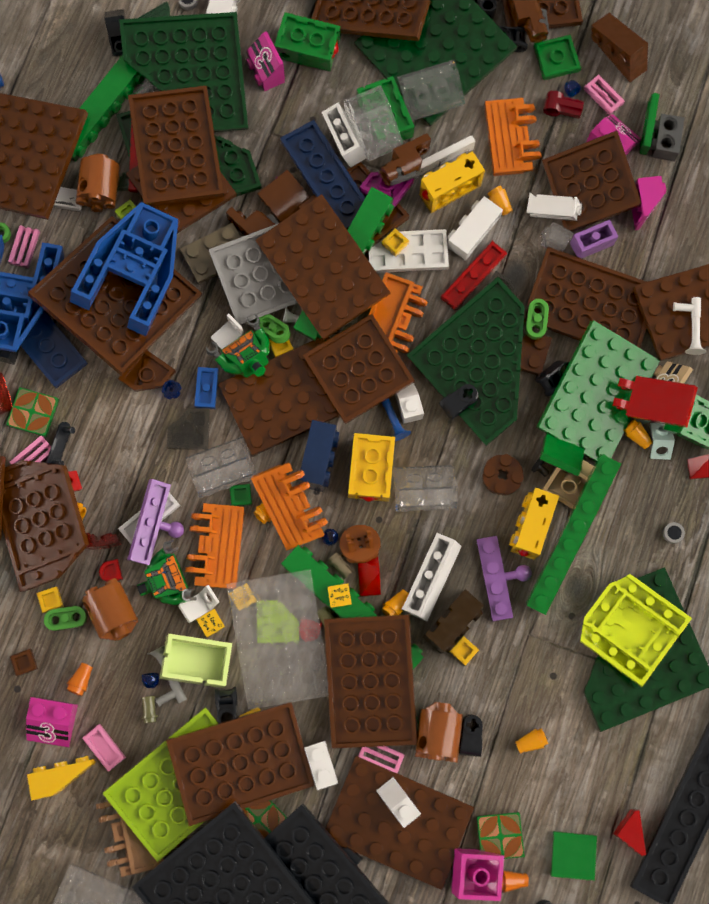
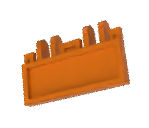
(508, 138)
(394, 310)
(287, 505)
(221, 545)

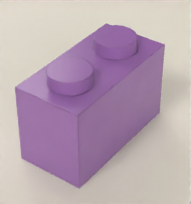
(593, 239)

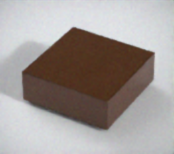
(23, 662)

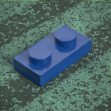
(206, 388)

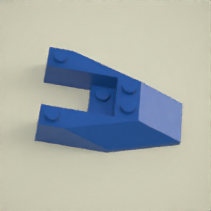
(139, 250)
(17, 309)

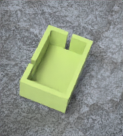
(196, 660)

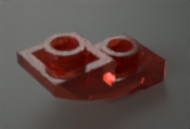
(107, 541)

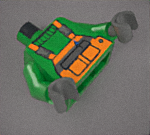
(245, 354)
(166, 578)

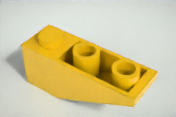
(52, 781)

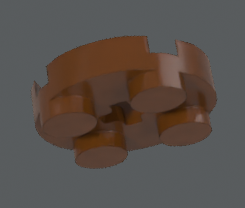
(501, 486)

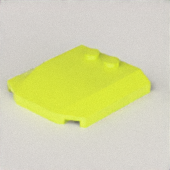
(632, 627)

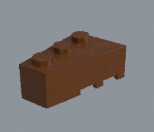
(621, 46)

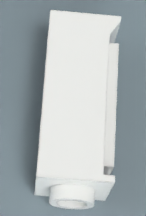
(554, 207)

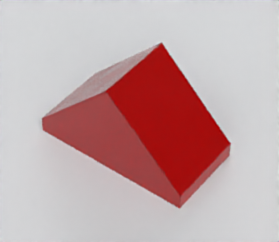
(631, 832)

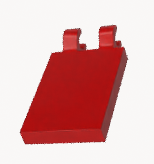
(658, 400)

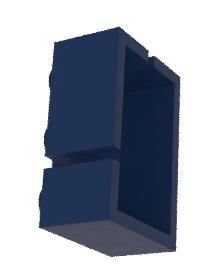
(319, 455)

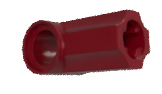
(558, 105)

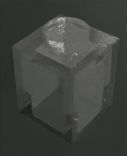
(556, 237)

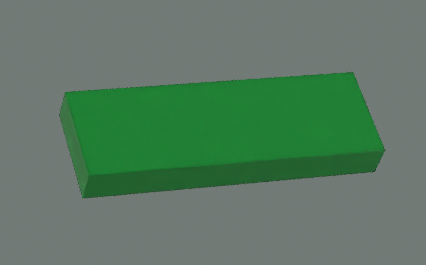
(649, 123)

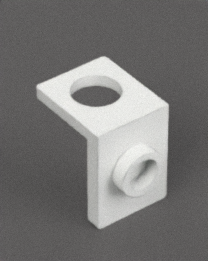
(228, 332)
(194, 609)

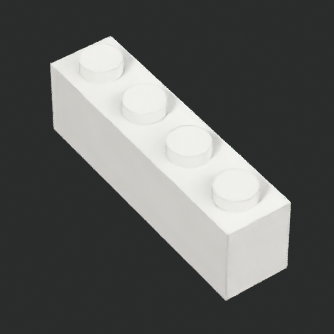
(432, 577)

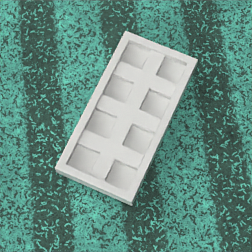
(424, 252)

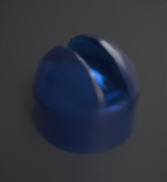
(572, 88)
(334, 535)
(150, 680)

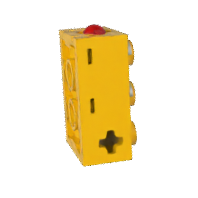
(451, 181)
(371, 467)
(533, 523)

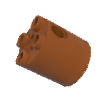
(97, 182)
(110, 611)
(439, 732)

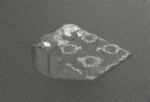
(373, 122)

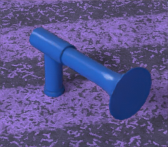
(399, 431)

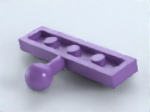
(150, 523)
(496, 579)

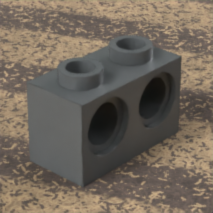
(671, 138)

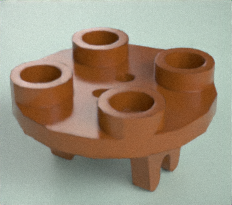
(368, 540)

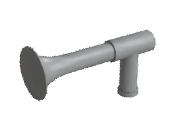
(177, 691)

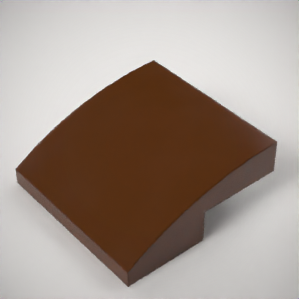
(283, 196)

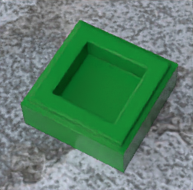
(241, 495)

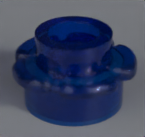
(166, 389)

